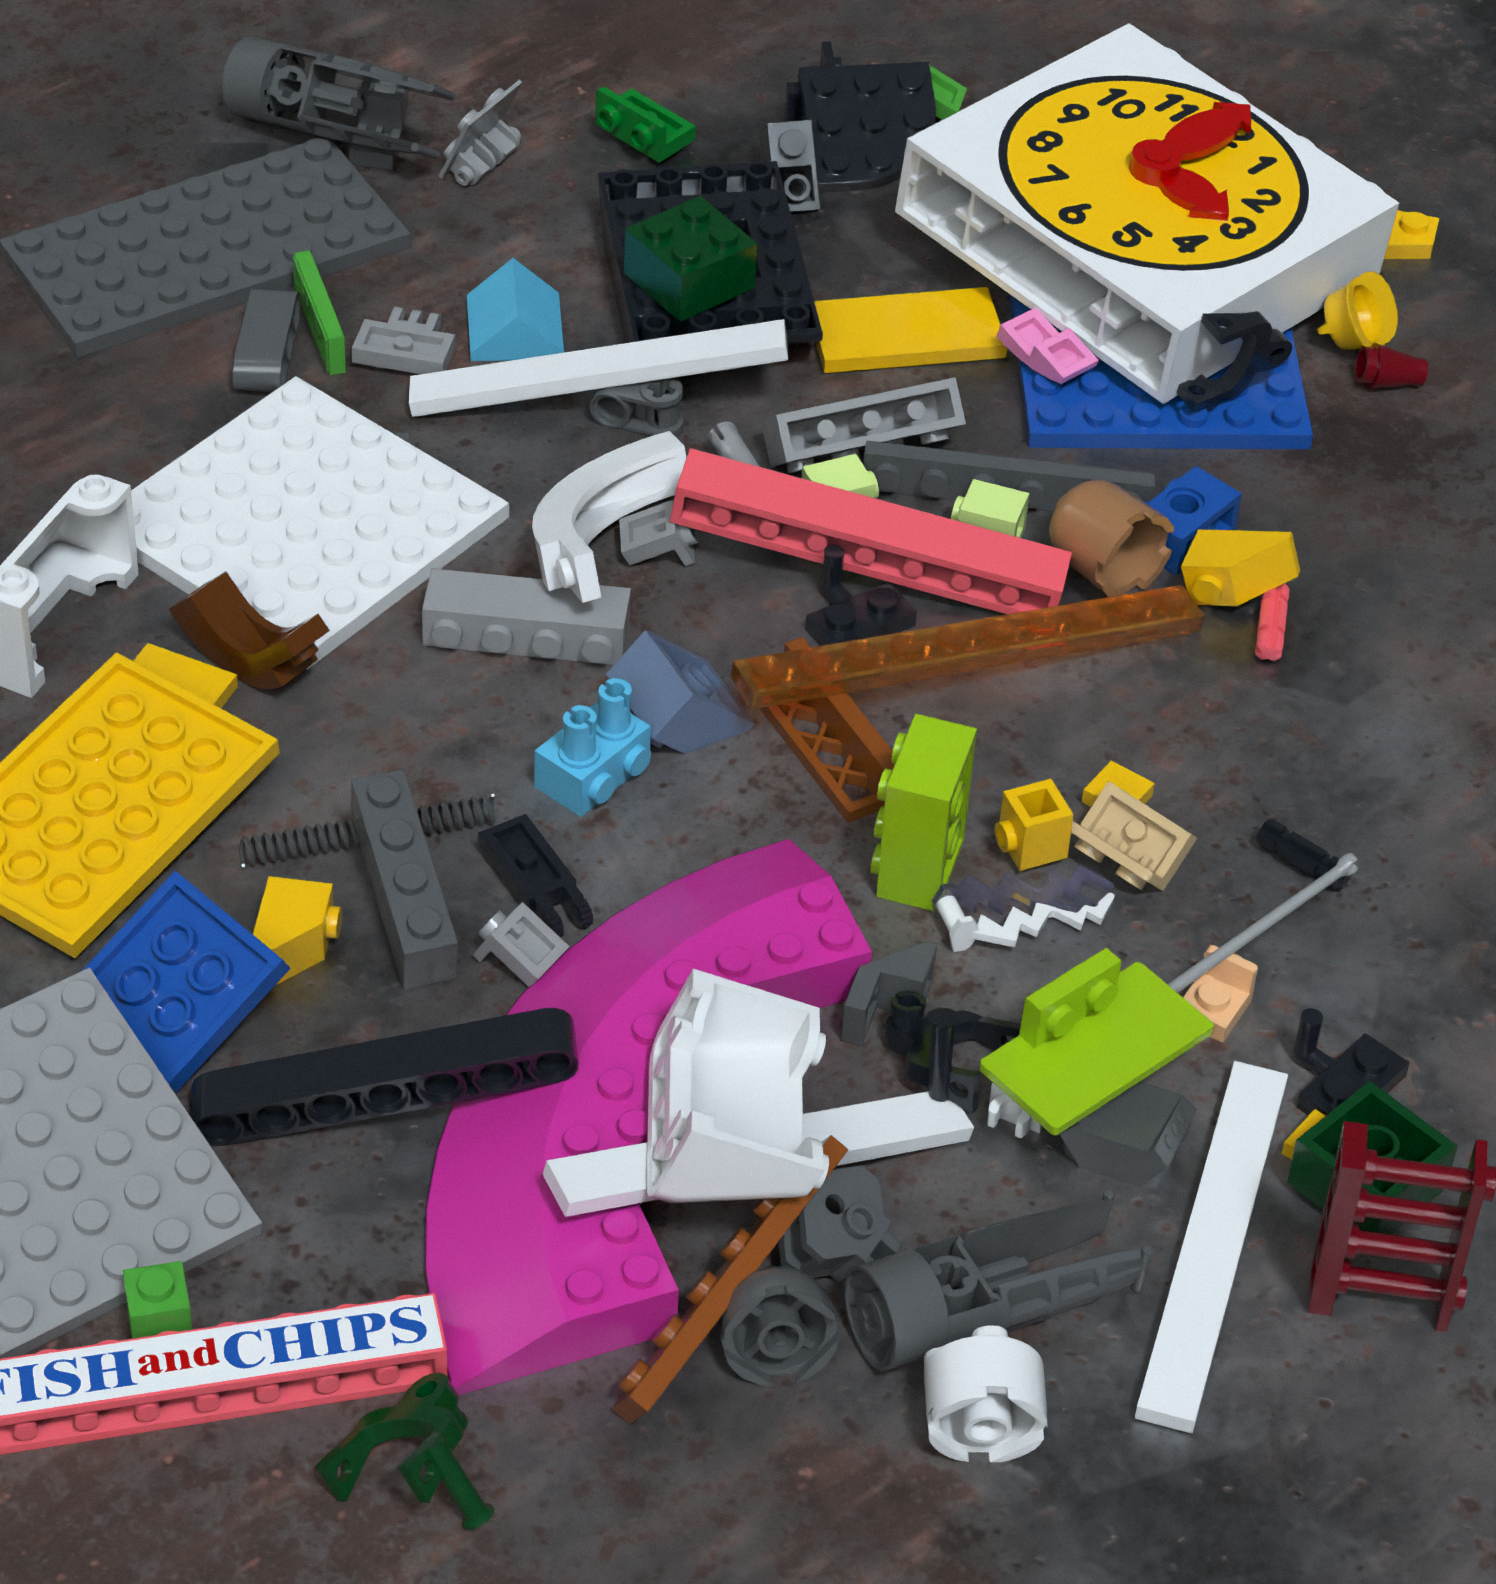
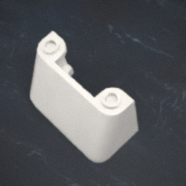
(74, 547)
(731, 1095)

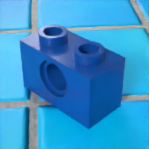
(1194, 504)

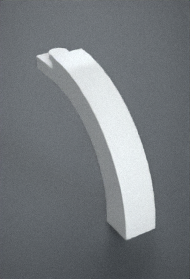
(596, 498)

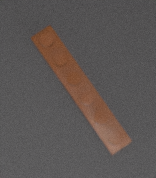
(711, 1296)

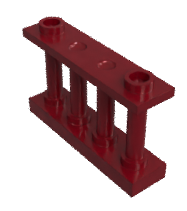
(1350, 1202)

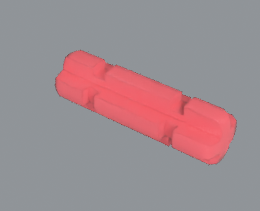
(1272, 623)

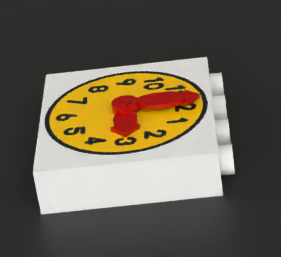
(1139, 199)

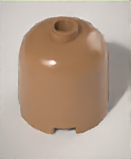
(1111, 536)

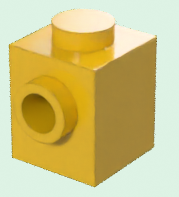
(1034, 825)

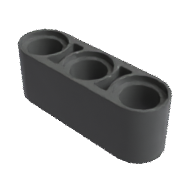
(266, 340)

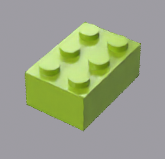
(923, 810)

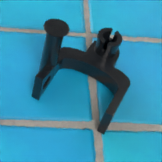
(1260, 351)
(930, 1043)

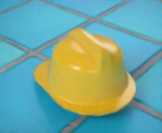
(1361, 313)

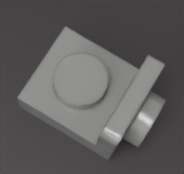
(651, 534)
(521, 943)

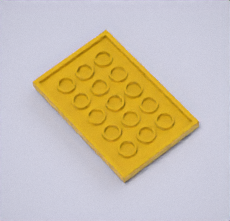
(113, 797)

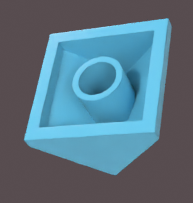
(513, 316)

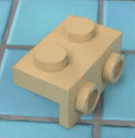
(1133, 836)

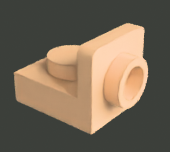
(1224, 992)

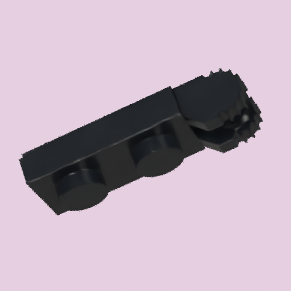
(534, 872)

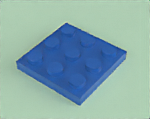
(184, 976)

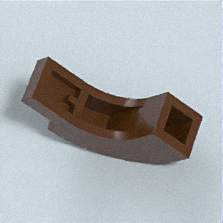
(244, 641)

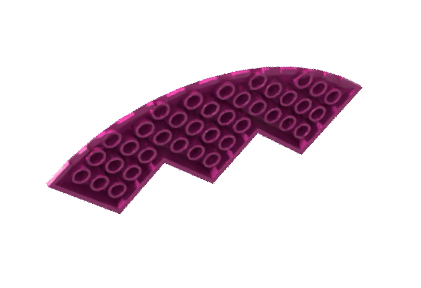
(506, 1266)

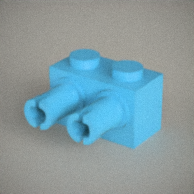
(593, 750)

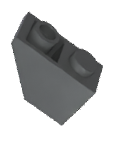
(793, 149)

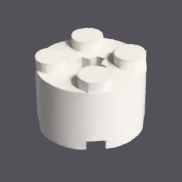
(985, 1396)

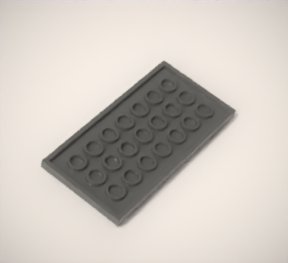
(201, 244)

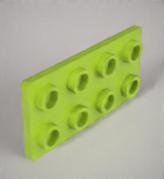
(1092, 1040)

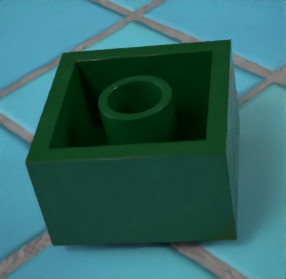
(690, 258)
(1391, 1131)

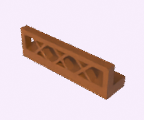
(847, 735)

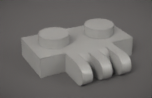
(404, 344)

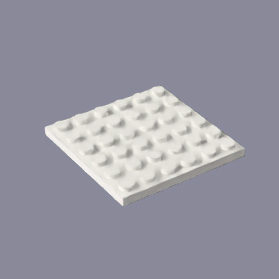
(309, 513)

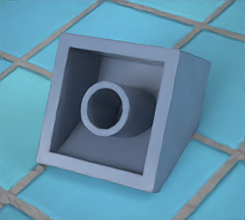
(679, 695)

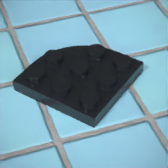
(864, 120)

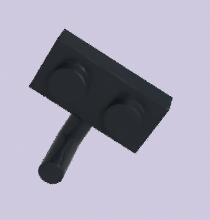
(858, 616)
(1342, 1077)

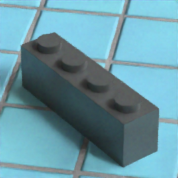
(404, 879)

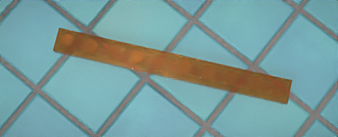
(965, 646)

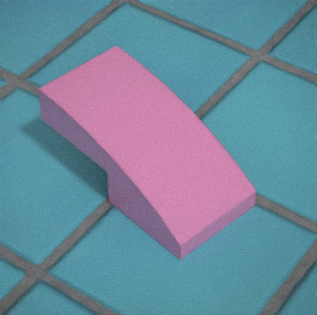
(1044, 348)

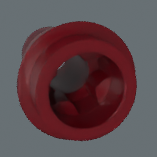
(1386, 367)

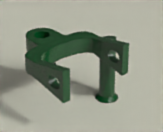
(424, 1411)

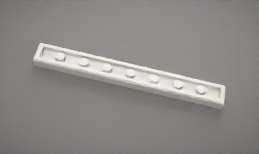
(598, 368)
(867, 1129)
(1211, 1249)

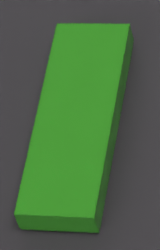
(319, 313)

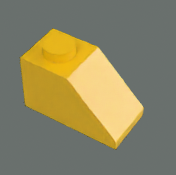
(1237, 565)
(298, 921)

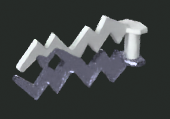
(1045, 901)

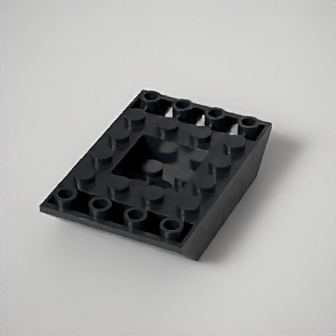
(751, 199)

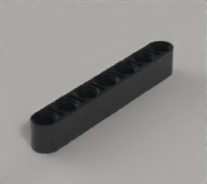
(385, 1076)

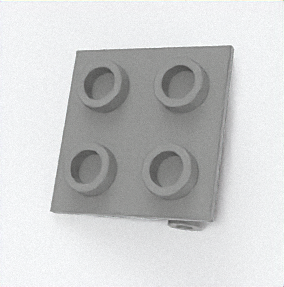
(482, 139)

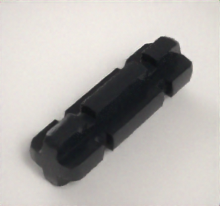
(1298, 851)

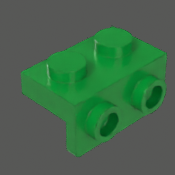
(642, 123)

